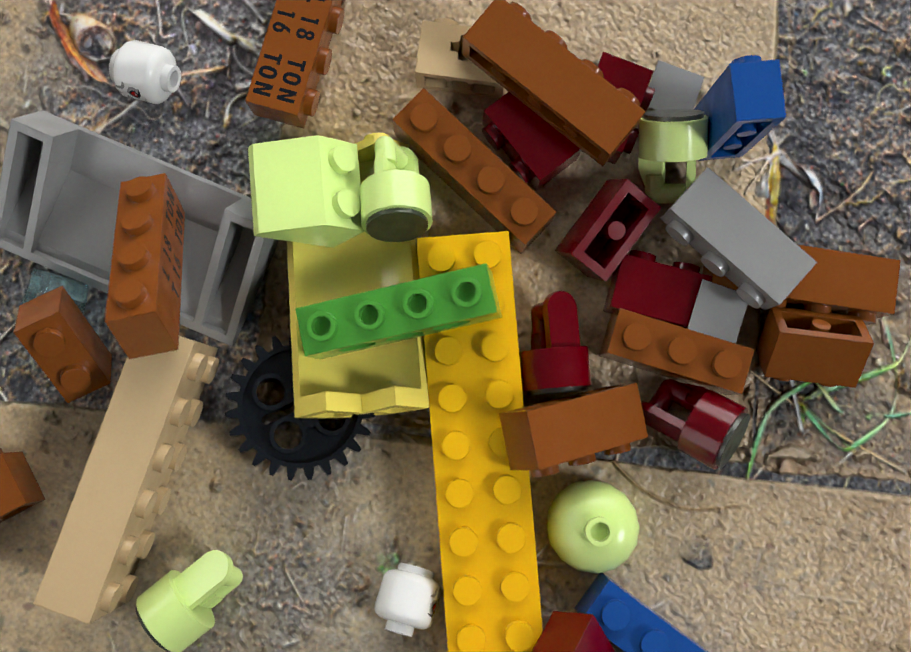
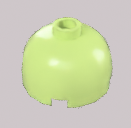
(592, 526)

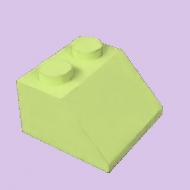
(305, 190)

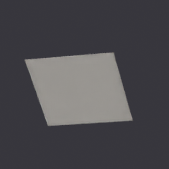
(674, 87)
(717, 312)

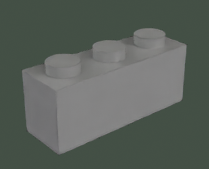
(737, 241)

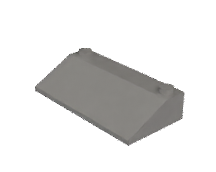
(63, 211)

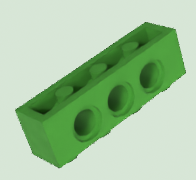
(398, 312)

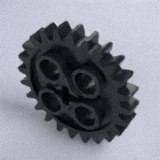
(316, 445)

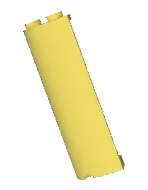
(368, 380)

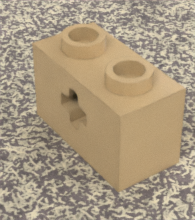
(439, 64)

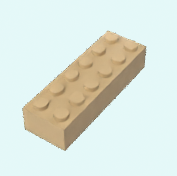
(126, 482)

